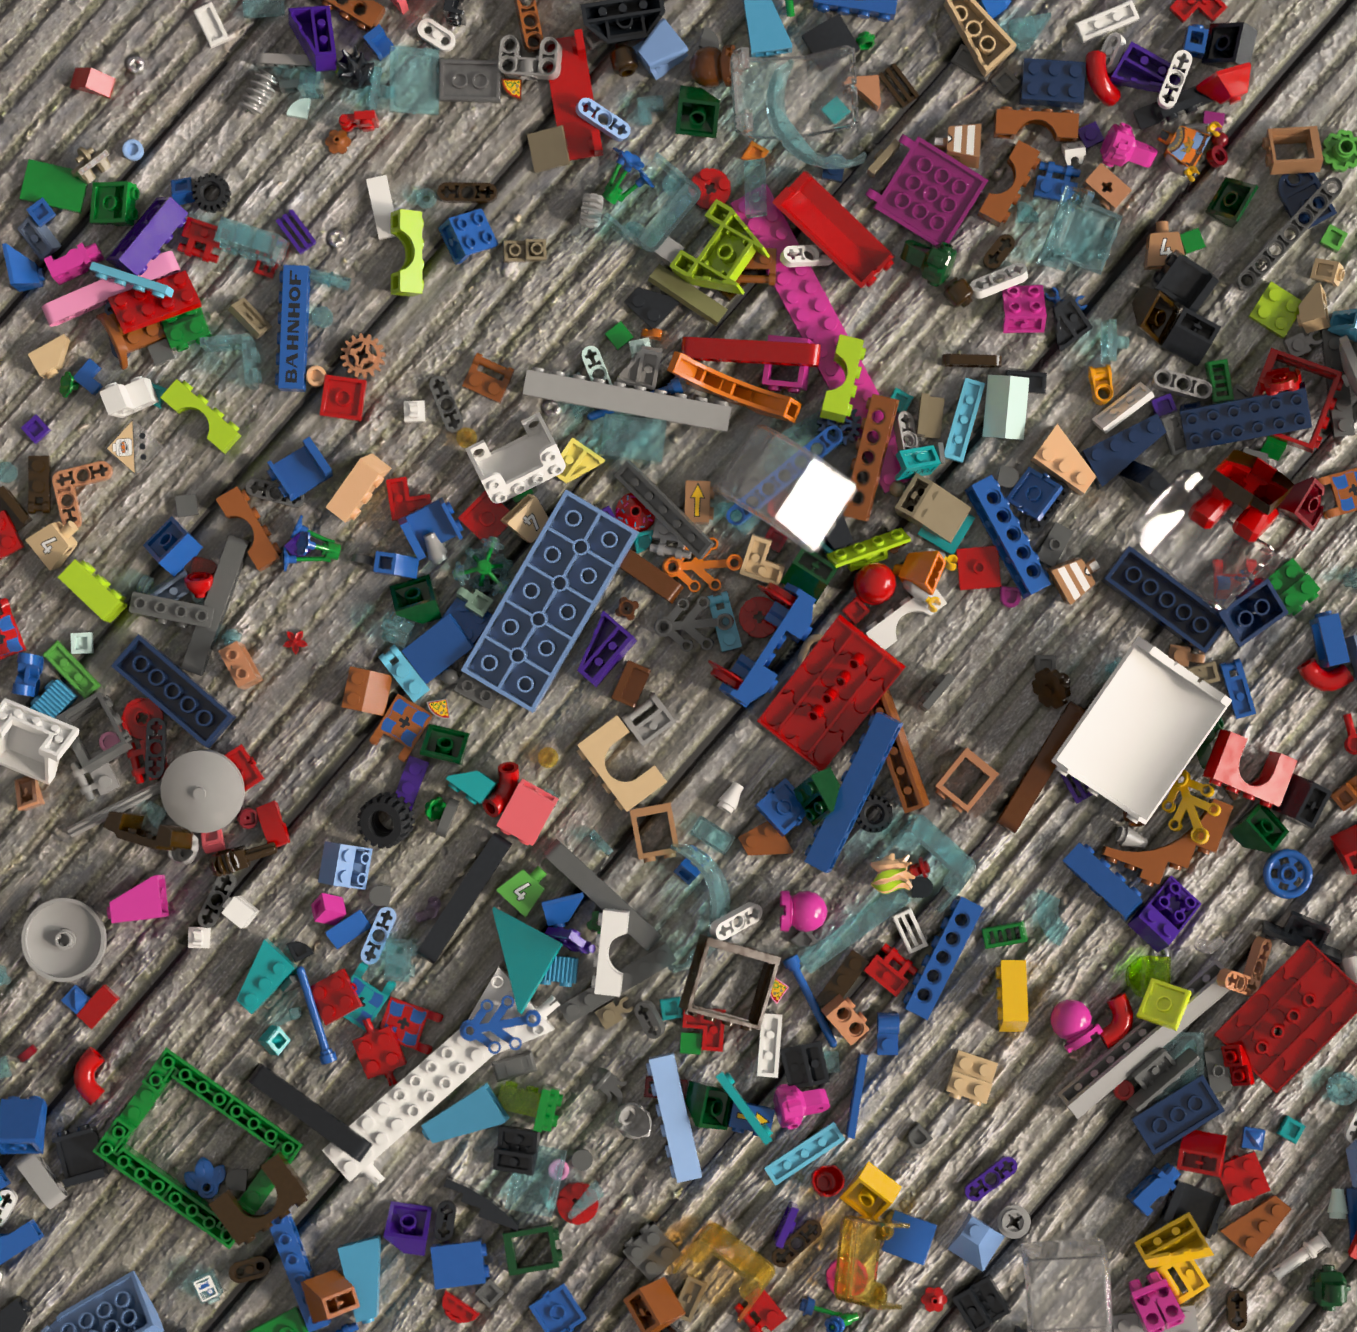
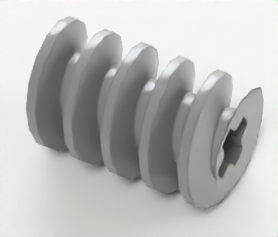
(258, 92)

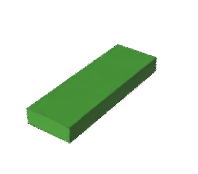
(71, 669)

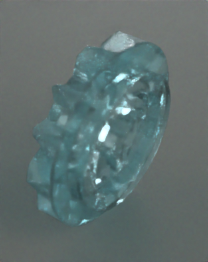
(1351, 1086)

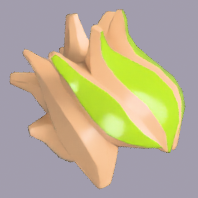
(892, 874)

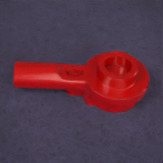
(1350, 742)

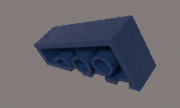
(1118, 451)

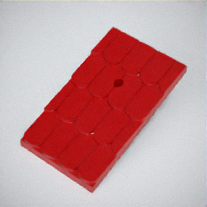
(831, 693)
(1305, 1002)

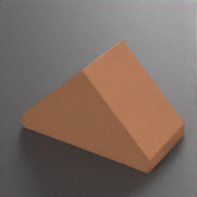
(869, 90)
(28, 793)

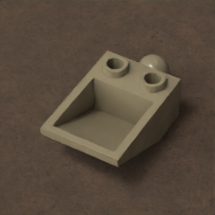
(934, 510)

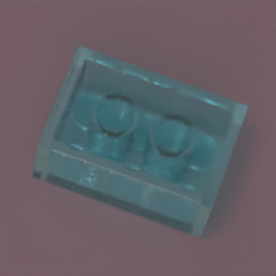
(251, 242)
(633, 439)

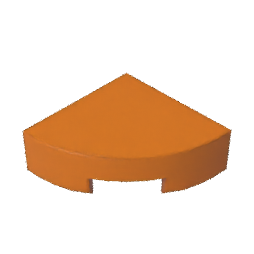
(754, 151)
(655, 334)

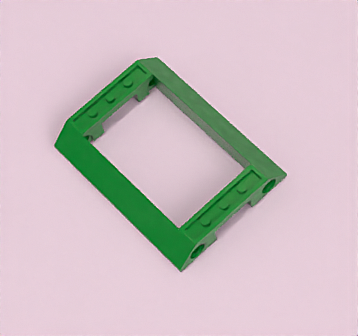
(116, 1151)

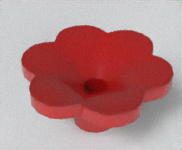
(930, 1295)

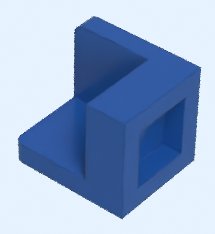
(378, 42)

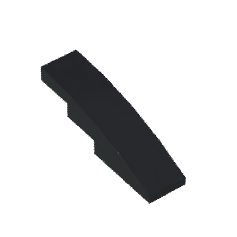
(489, 1209)

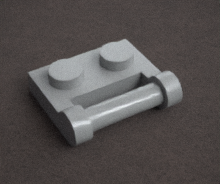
(652, 725)

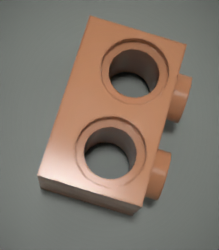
(846, 1018)

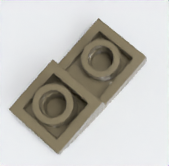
(524, 251)

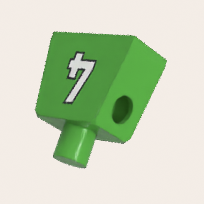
(523, 889)

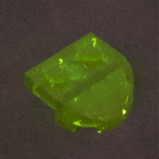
(1143, 969)

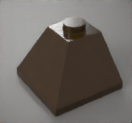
(1154, 313)

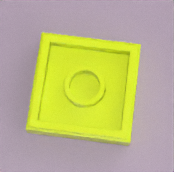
(1164, 1004)

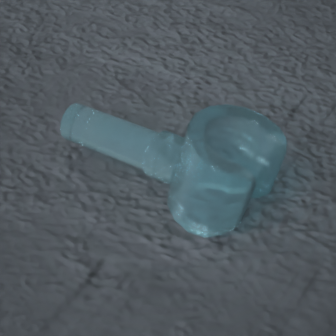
(294, 1013)

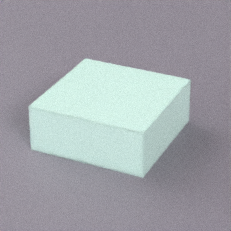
(82, 643)

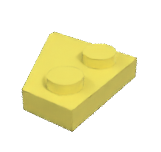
(578, 461)

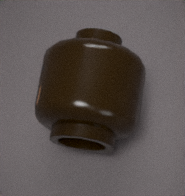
(624, 60)
(958, 292)

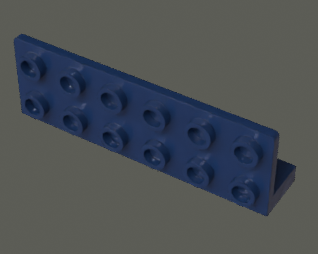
(1245, 418)

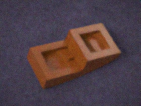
(1346, 794)

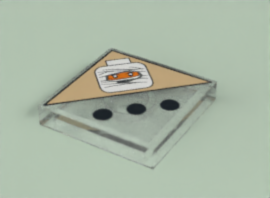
(134, 447)

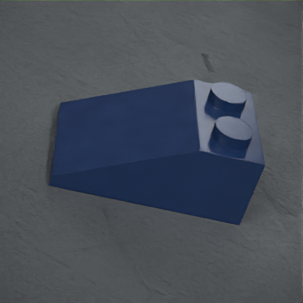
(1253, 611)

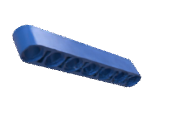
(819, 439)

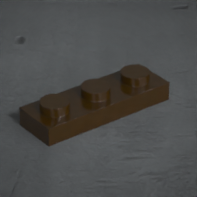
(843, 977)

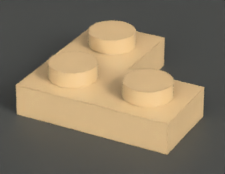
(757, 566)

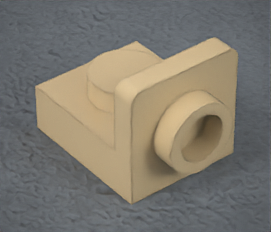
(1327, 271)

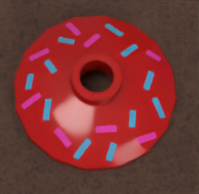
(624, 513)

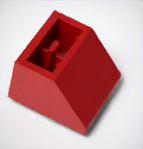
(1346, 848)
(1202, 1153)

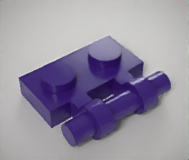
(571, 939)

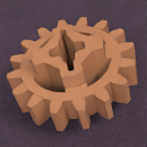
(354, 353)

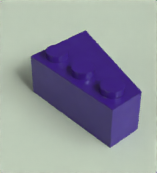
(315, 34)
(1142, 70)
(605, 650)

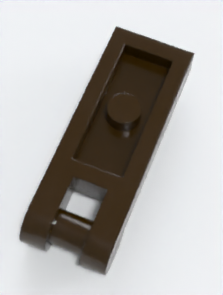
(39, 484)

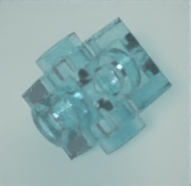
(397, 630)

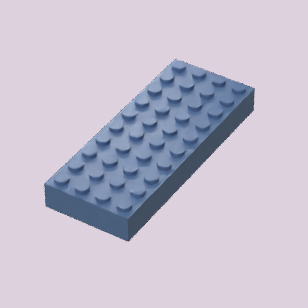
(550, 601)

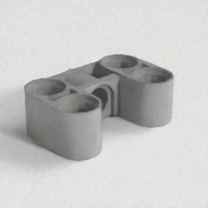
(528, 67)

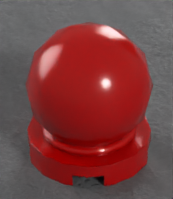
(874, 583)

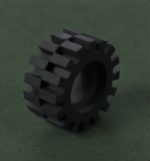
(211, 180)
(885, 820)

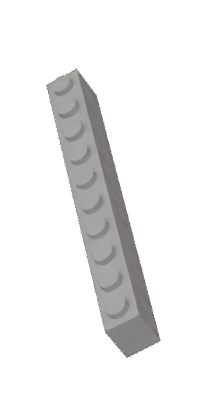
(627, 400)
(1139, 1046)

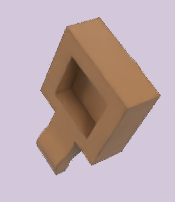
(1182, 655)

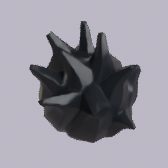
(354, 70)

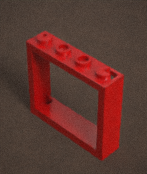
(1312, 367)

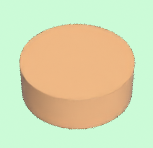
(315, 376)

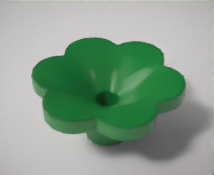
(67, 384)
(435, 809)

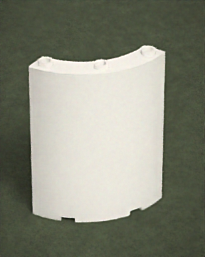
(1141, 731)

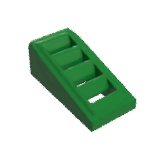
(1223, 364)
(1022, 930)

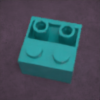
(474, 784)

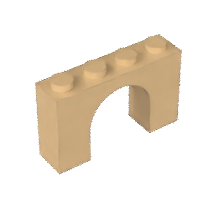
(595, 750)

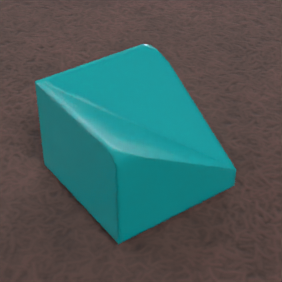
(274, 1040)

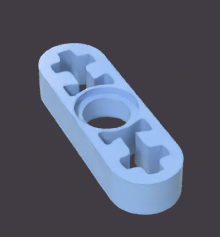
(610, 116)
(390, 923)

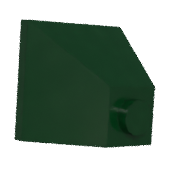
(697, 112)
(416, 600)
(1259, 830)
(708, 1105)

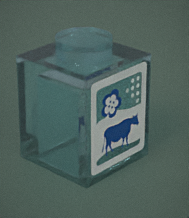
(207, 1287)

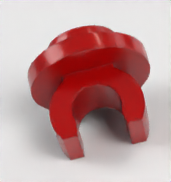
(920, 868)

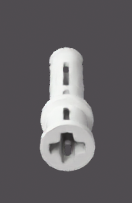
(1309, 1250)

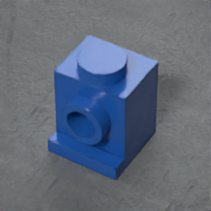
(1200, 35)

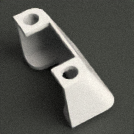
(519, 463)

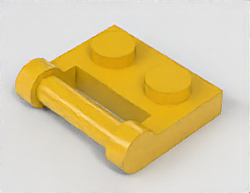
(1189, 1275)

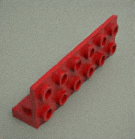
(567, 90)

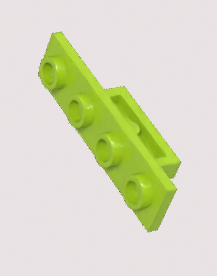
(868, 551)

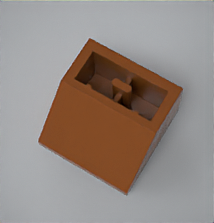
(329, 1295)
(654, 1306)

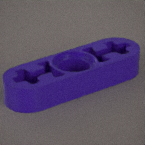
(981, 1193)

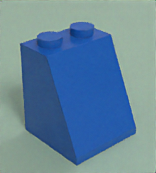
(22, 1125)

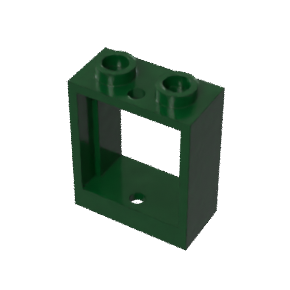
(511, 1254)

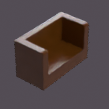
(631, 684)

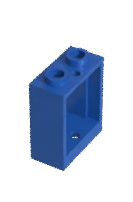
(1329, 639)

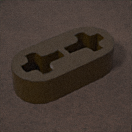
(1002, 254)
(1230, 1309)

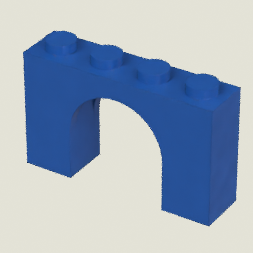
(880, 9)
(21, 1238)

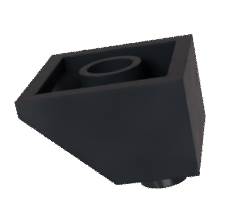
(1229, 44)

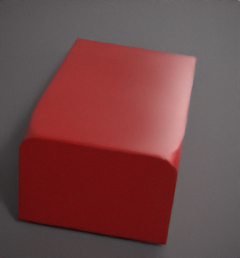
(98, 1006)

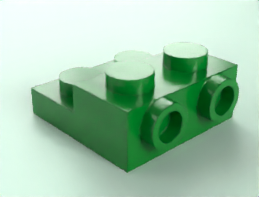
(114, 203)
(186, 329)
(1293, 586)
(547, 1106)

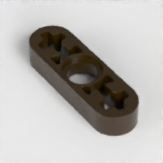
(452, 197)
(971, 360)
(811, 1236)

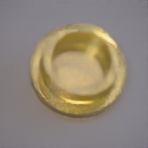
(466, 437)
(548, 757)

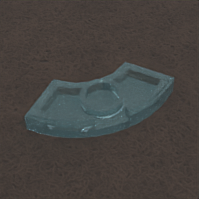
(1049, 917)

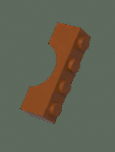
(1061, 124)
(1021, 162)
(236, 505)

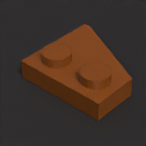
(764, 841)

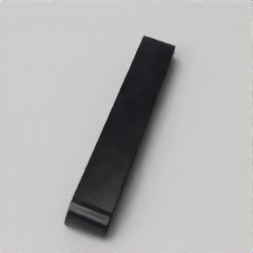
(464, 898)
(310, 1112)

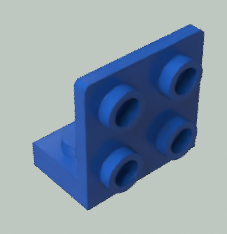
(467, 235)

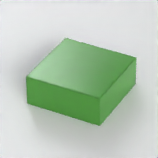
(1333, 238)

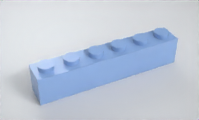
(675, 1117)

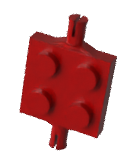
(379, 1051)

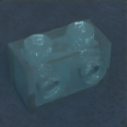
(399, 959)

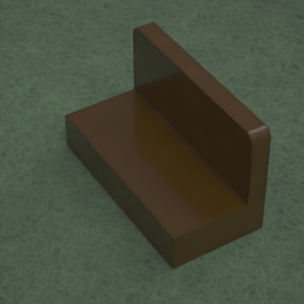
(15, 510)

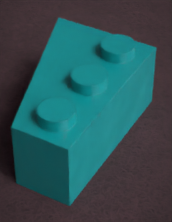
(265, 976)

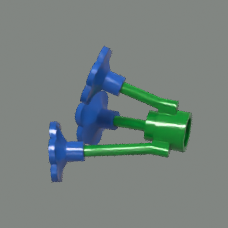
(613, 191)
(329, 549)

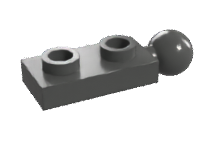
(470, 688)

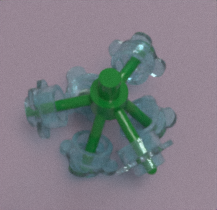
(476, 558)

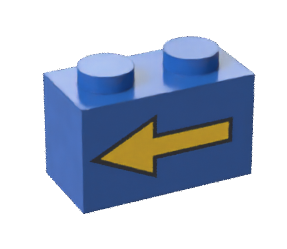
(740, 1123)

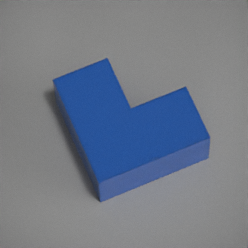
(86, 375)

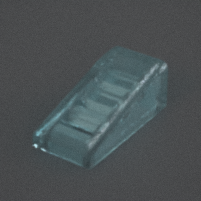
(589, 1197)

